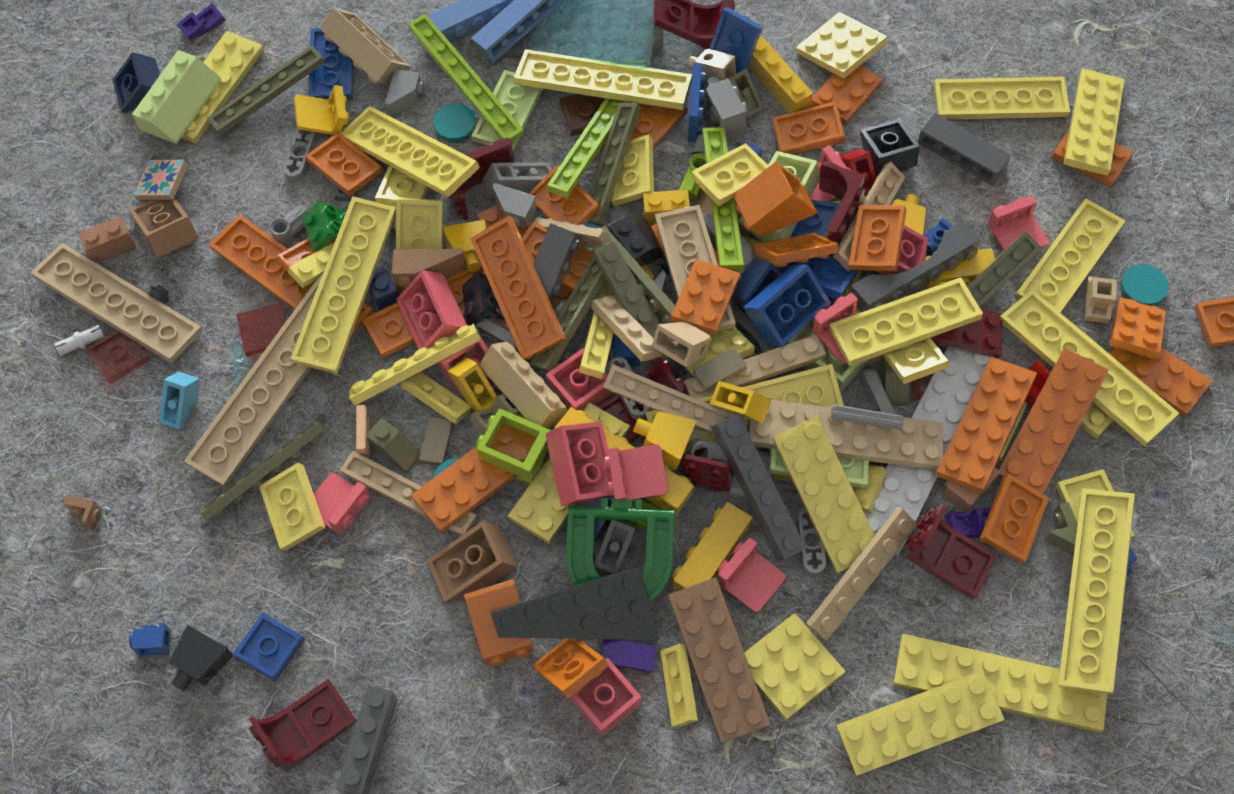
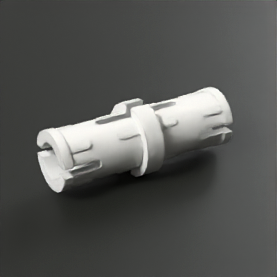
(79, 340)

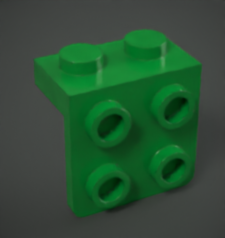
(323, 224)

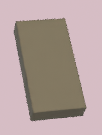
(719, 369)
(436, 441)

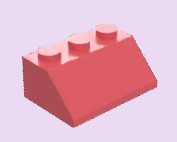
(430, 309)
(579, 462)

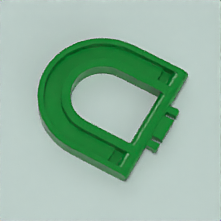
(658, 548)

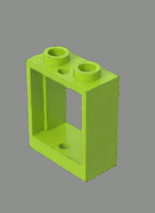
(534, 458)

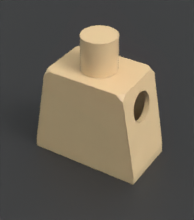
(714, 64)
(681, 342)

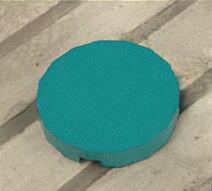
(454, 122)
(1144, 284)

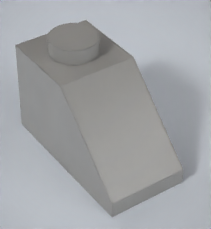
(403, 91)
(515, 204)

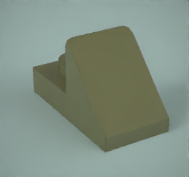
(747, 92)
(1065, 536)

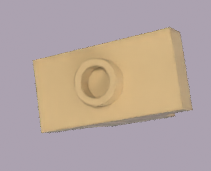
(1100, 299)

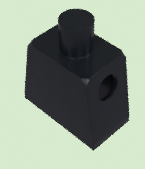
(197, 658)

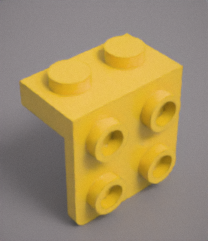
(321, 114)

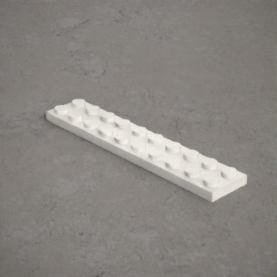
(942, 402)

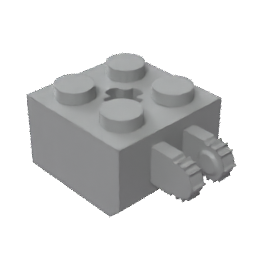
(725, 108)

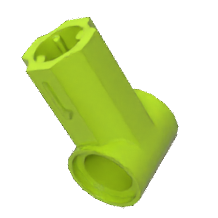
(688, 183)

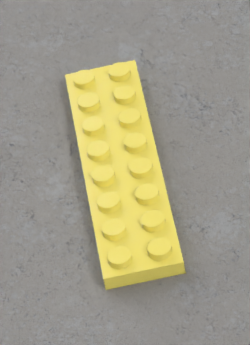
(603, 79)
(410, 151)
(344, 285)
(808, 387)
(1121, 392)
(1097, 591)
(1016, 684)

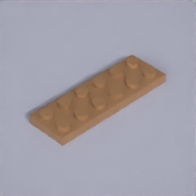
(719, 660)

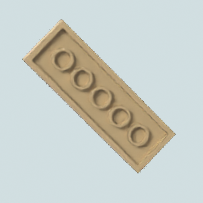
(684, 241)

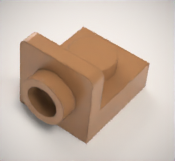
(85, 509)

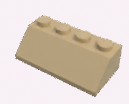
(362, 46)
(522, 385)

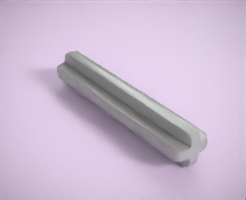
(867, 417)

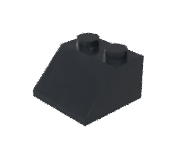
(892, 144)
(637, 238)

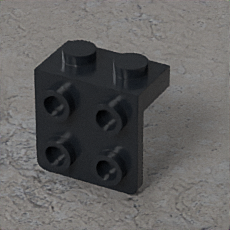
(479, 299)

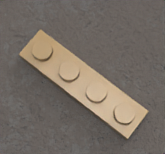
(589, 237)
(626, 327)

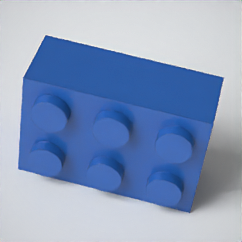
(787, 305)

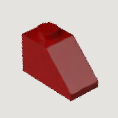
(861, 162)

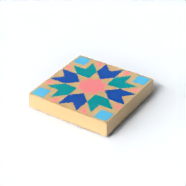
(161, 179)

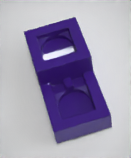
(195, 26)
(968, 523)
(629, 654)

